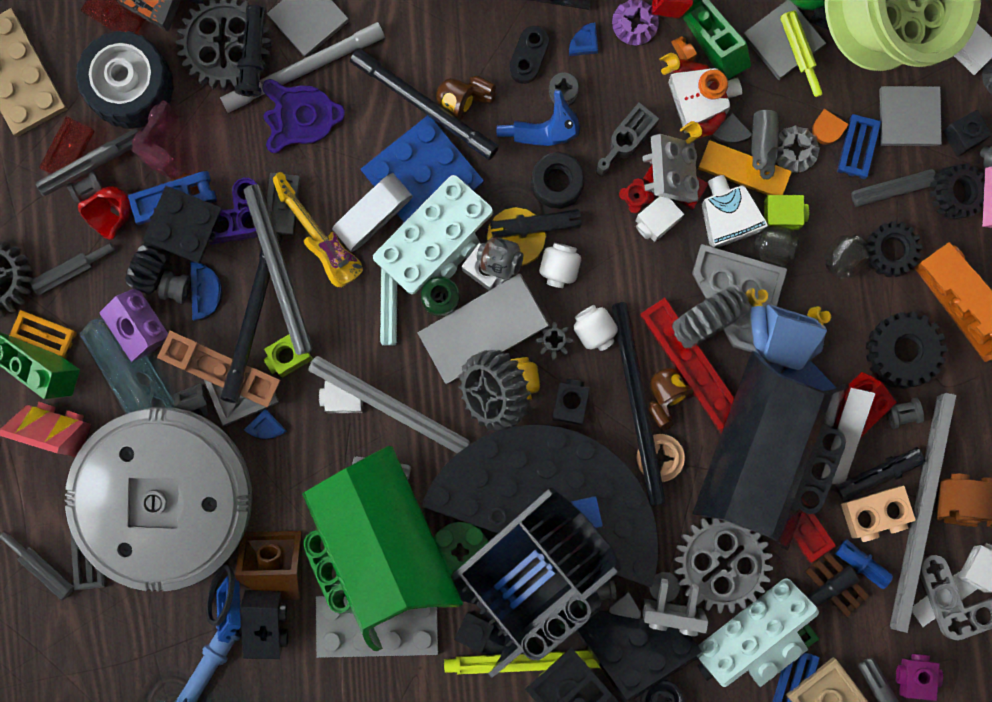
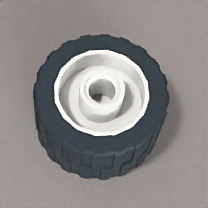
(123, 78)

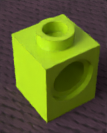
(786, 211)
(272, 359)

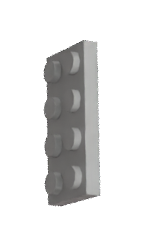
(403, 635)

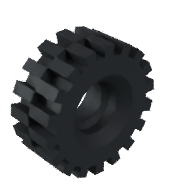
(883, 354)

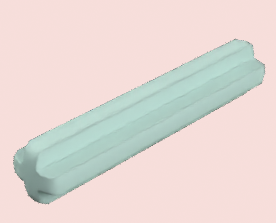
(388, 327)

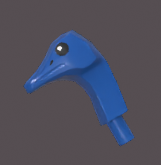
(559, 129)

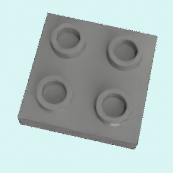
(673, 168)
(663, 614)

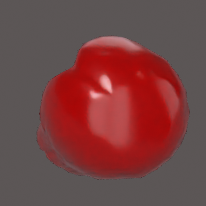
(97, 211)

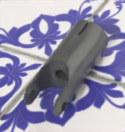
(765, 141)

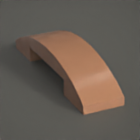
(214, 367)

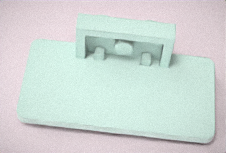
(435, 236)
(760, 637)

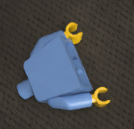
(784, 335)

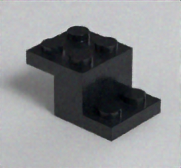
(569, 681)

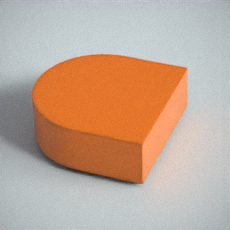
(828, 128)

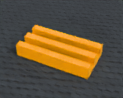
(66, 343)

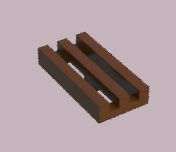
(854, 602)

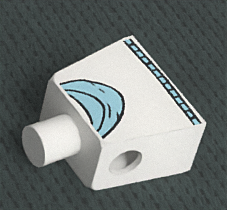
(730, 214)

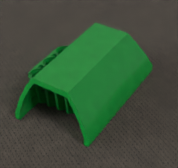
(375, 544)

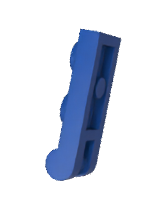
(145, 201)

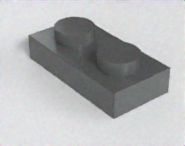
(281, 215)

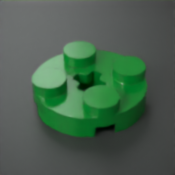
(456, 533)

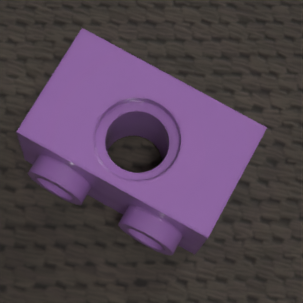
(134, 324)

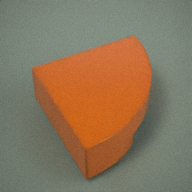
(684, 50)

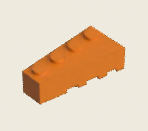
(961, 294)

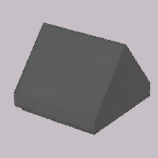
(625, 607)

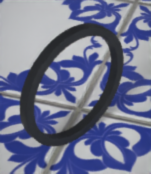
(220, 619)

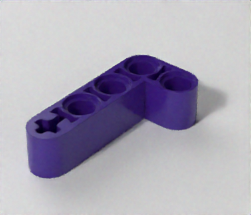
(236, 216)

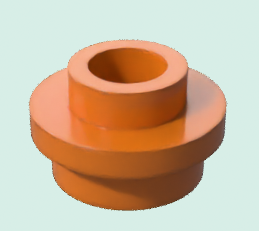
(719, 78)

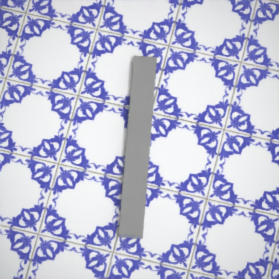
(922, 512)

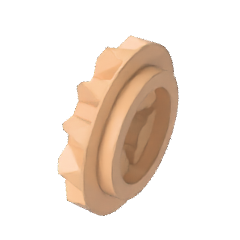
(670, 448)

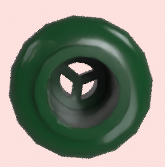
(441, 286)

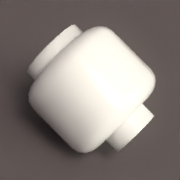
(560, 265)
(595, 328)

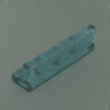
(118, 369)

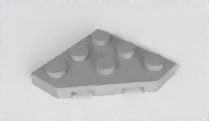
(722, 269)

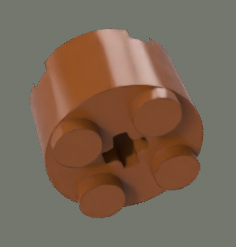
(965, 501)

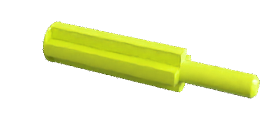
(801, 49)

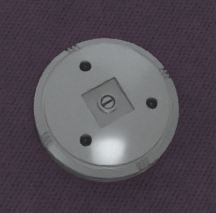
(158, 498)

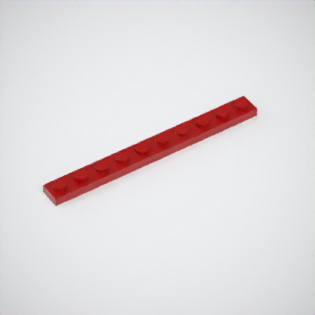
(717, 402)

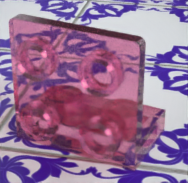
(149, 141)

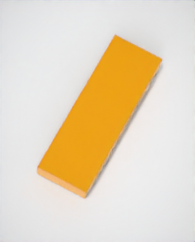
(739, 169)

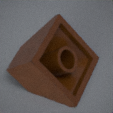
(271, 562)

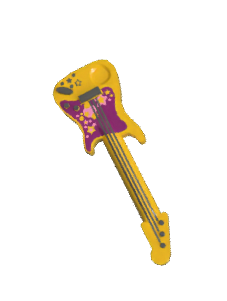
(338, 262)

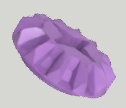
(623, 28)

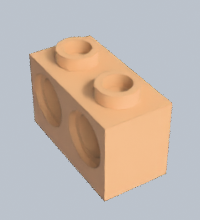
(876, 506)

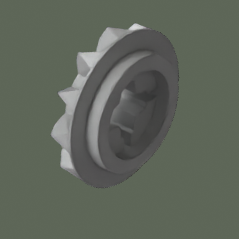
(806, 158)

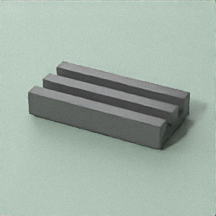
(77, 574)

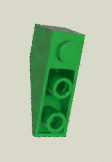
(37, 368)

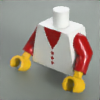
(697, 114)

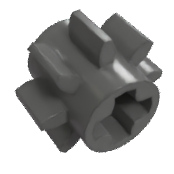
(560, 336)

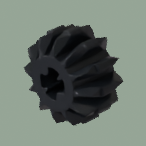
(147, 268)

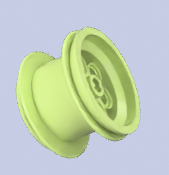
(900, 32)

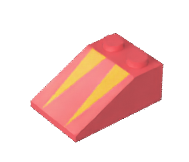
(47, 429)

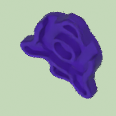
(300, 115)

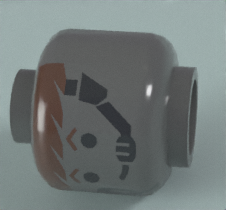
(500, 257)

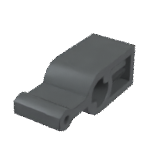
(628, 131)

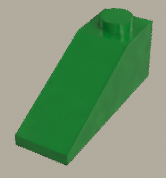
(717, 38)

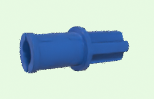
(864, 564)

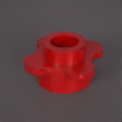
(638, 187)

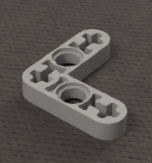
(955, 609)

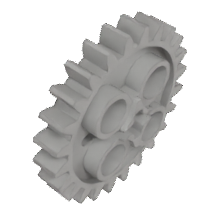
(740, 585)

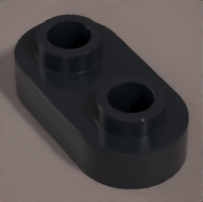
(529, 53)

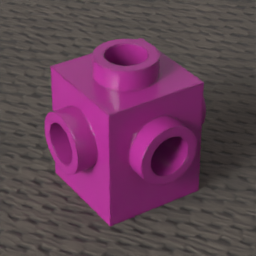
(930, 677)

